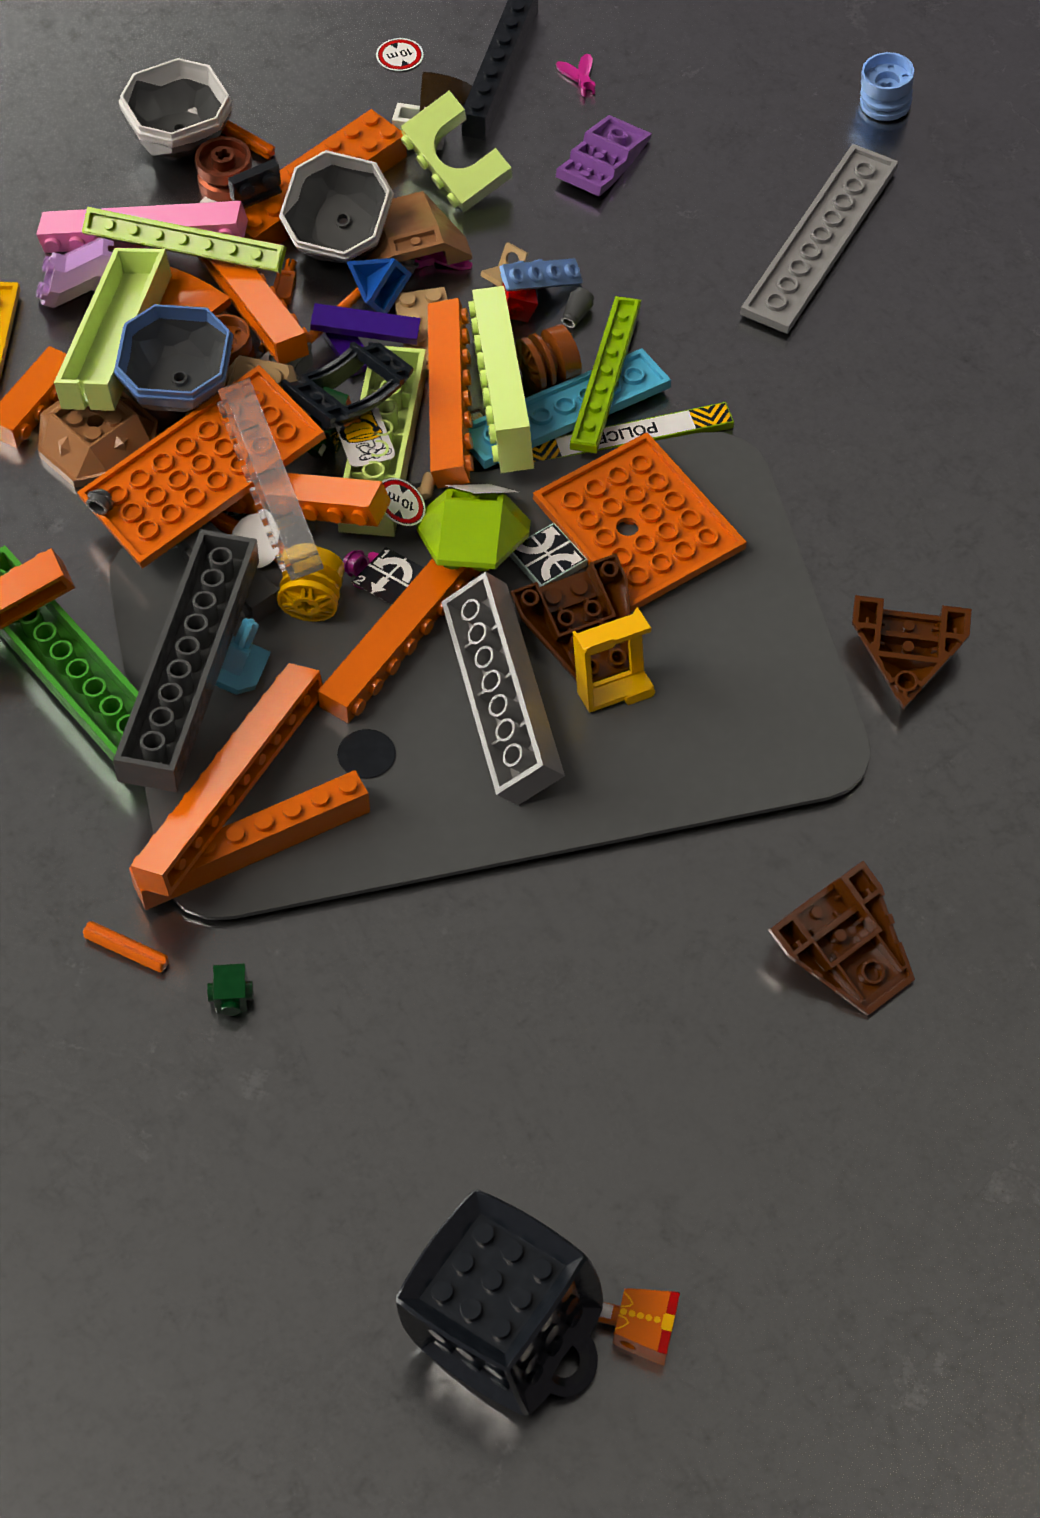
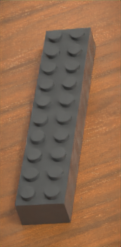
(186, 662)

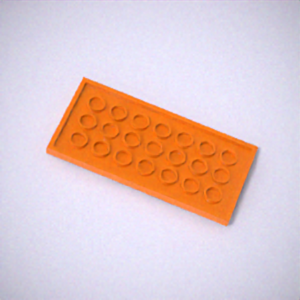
(193, 472)

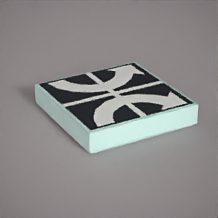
(548, 556)

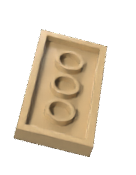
(416, 305)

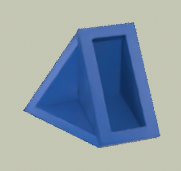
(379, 281)

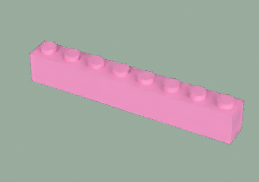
(63, 229)

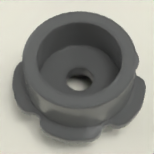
(99, 501)

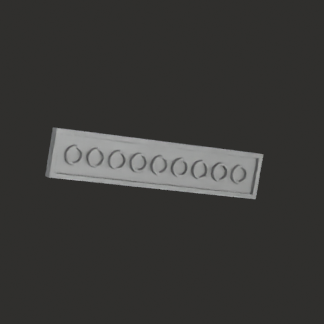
(819, 239)

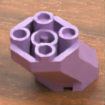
(73, 272)

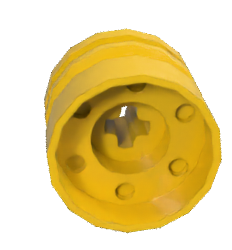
(316, 594)

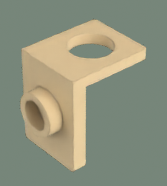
(493, 274)

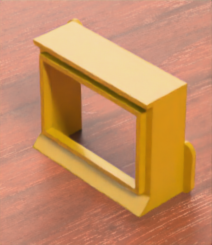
(627, 686)

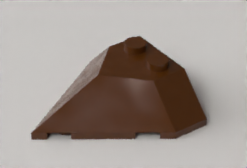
(908, 644)

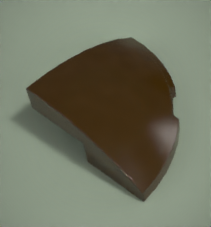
(436, 85)

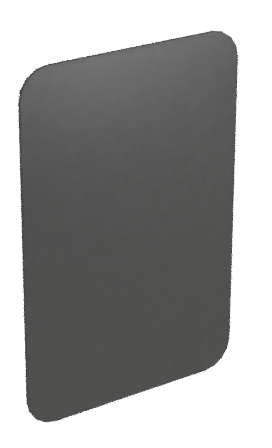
(739, 723)

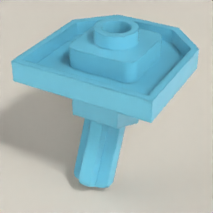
(243, 660)

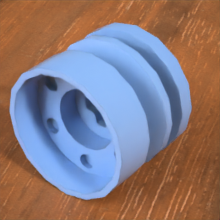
(886, 86)

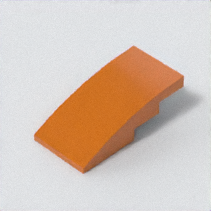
(193, 292)

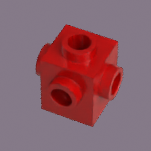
(521, 304)

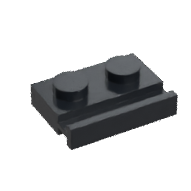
(256, 184)

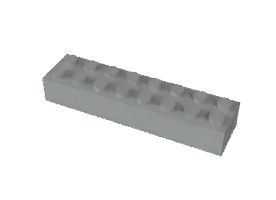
(502, 689)

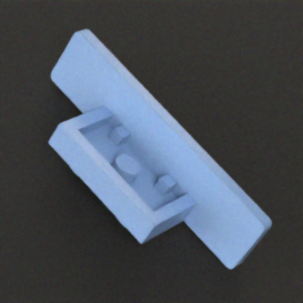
(540, 274)

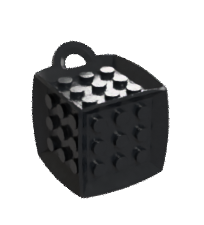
(503, 1304)

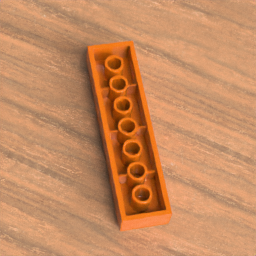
(365, 138)

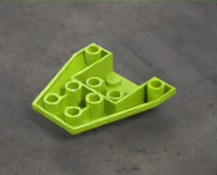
(472, 529)

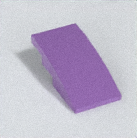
(603, 155)

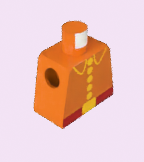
(643, 1322)

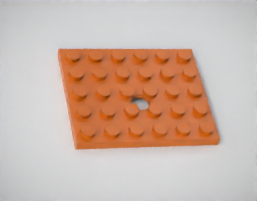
(642, 486)

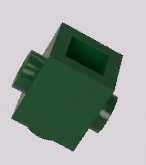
(230, 989)

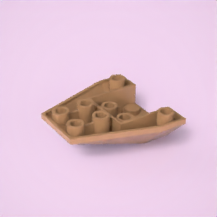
(419, 229)

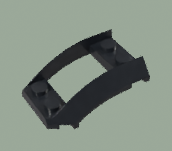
(331, 413)

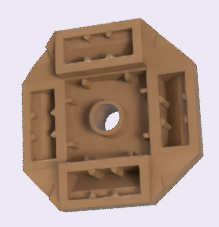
(90, 442)

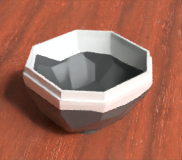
(175, 107)
(333, 189)

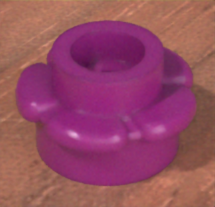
(355, 562)

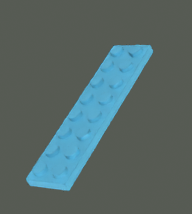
(557, 408)

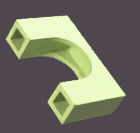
(463, 185)

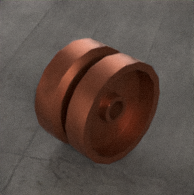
(217, 161)

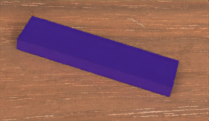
(365, 324)

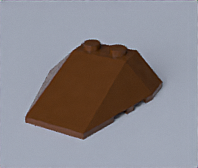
(848, 940)

